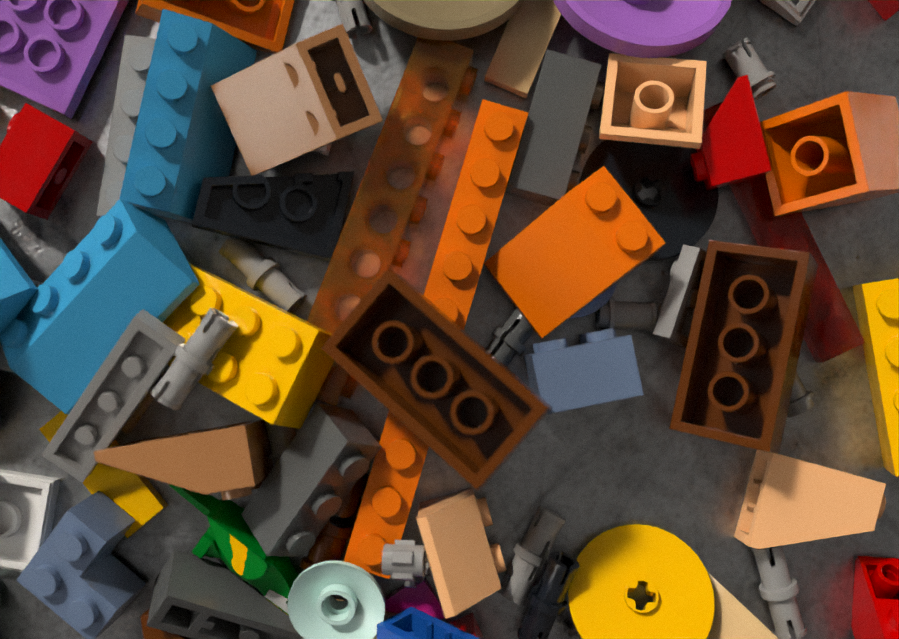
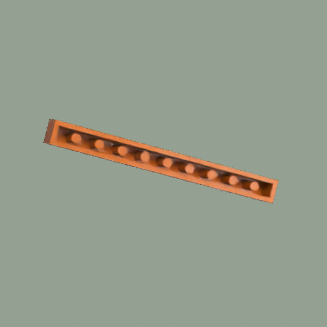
(452, 290)

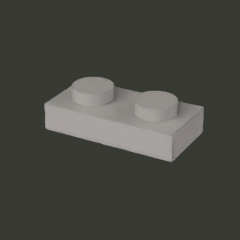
(678, 308)

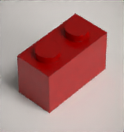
(38, 161)

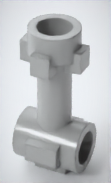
(405, 562)

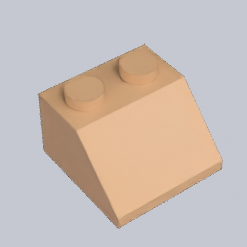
(653, 101)
(459, 549)

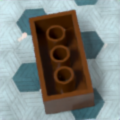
(744, 344)
(436, 379)

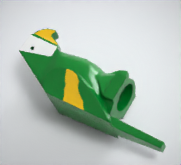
(238, 548)

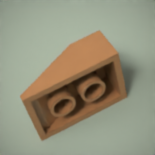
(205, 460)

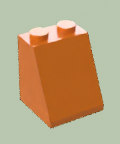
(833, 152)

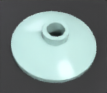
(321, 616)

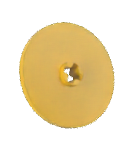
(646, 557)

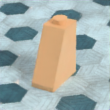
(805, 502)

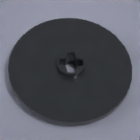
(682, 205)

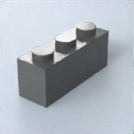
(555, 129)
(310, 481)

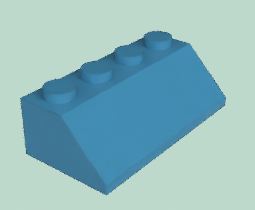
(179, 121)
(91, 299)

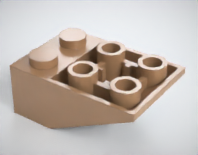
(297, 100)

